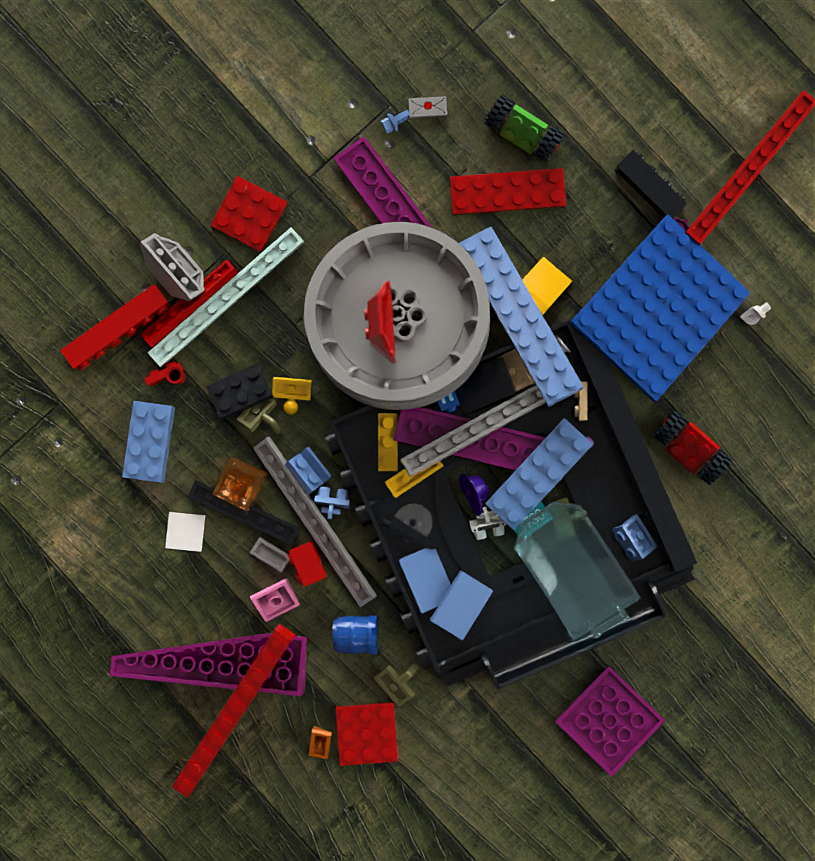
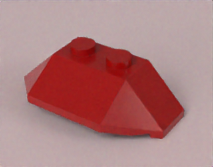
(380, 322)

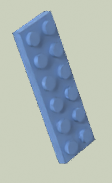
(539, 474)

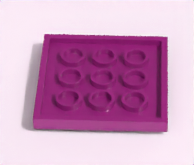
(609, 720)

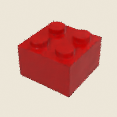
(307, 564)

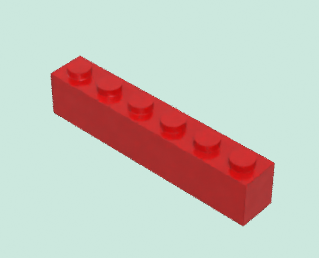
(115, 327)

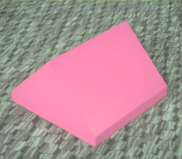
(275, 600)

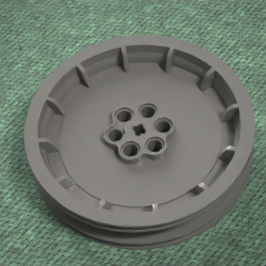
(440, 346)

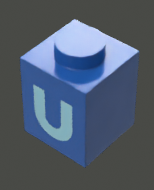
(449, 403)

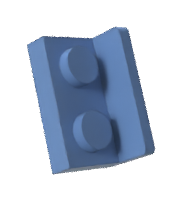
(308, 470)
(634, 538)

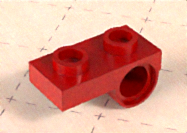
(157, 376)

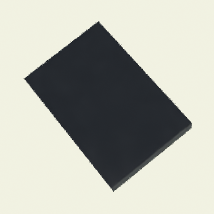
(485, 386)

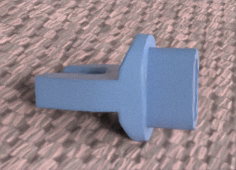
(391, 122)

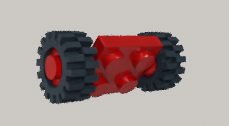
(692, 447)

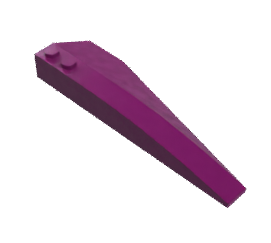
(217, 664)

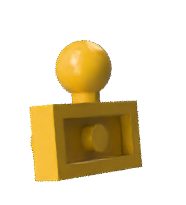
(292, 390)

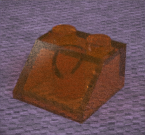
(239, 483)

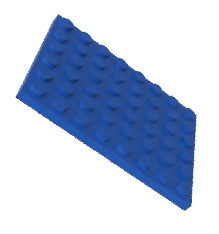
(660, 308)

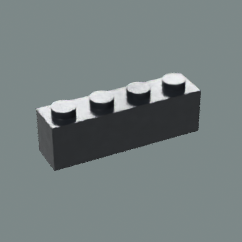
(650, 185)

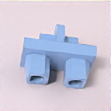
(323, 499)

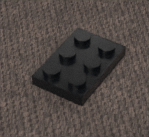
(239, 391)

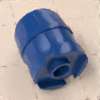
(355, 634)

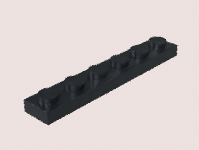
(253, 517)

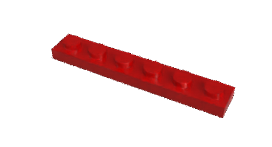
(184, 308)

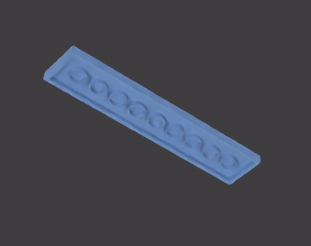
(522, 319)

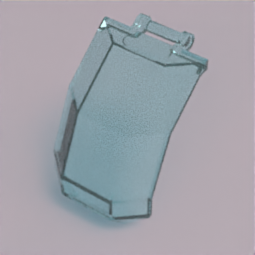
(575, 569)

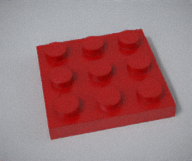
(249, 214)
(366, 733)

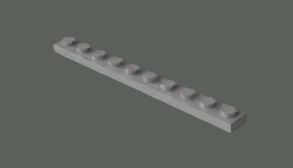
(472, 431)
(315, 522)

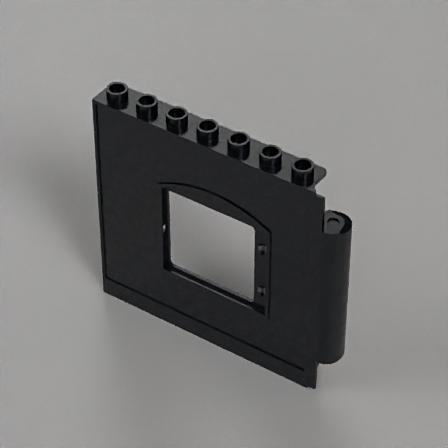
(518, 625)

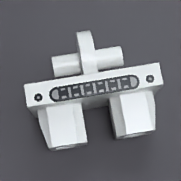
(487, 521)

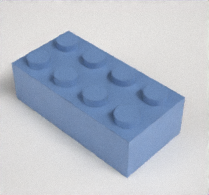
(148, 441)

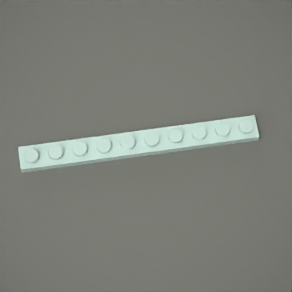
(226, 297)

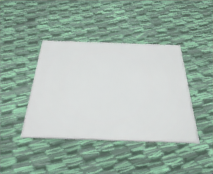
(185, 531)

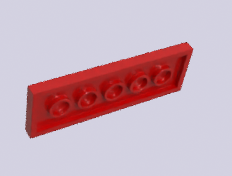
(507, 191)

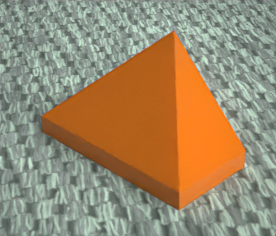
(319, 743)

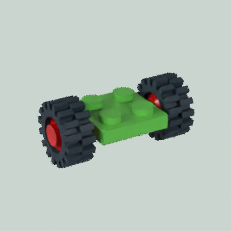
(523, 129)

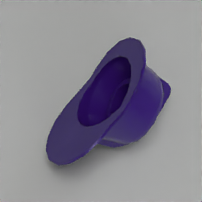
(474, 490)

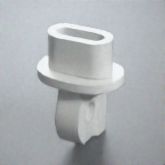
(755, 313)

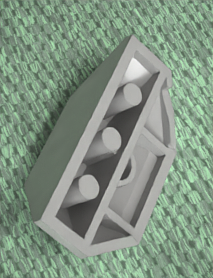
(172, 267)

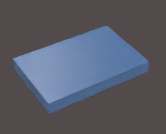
(425, 578)
(461, 605)

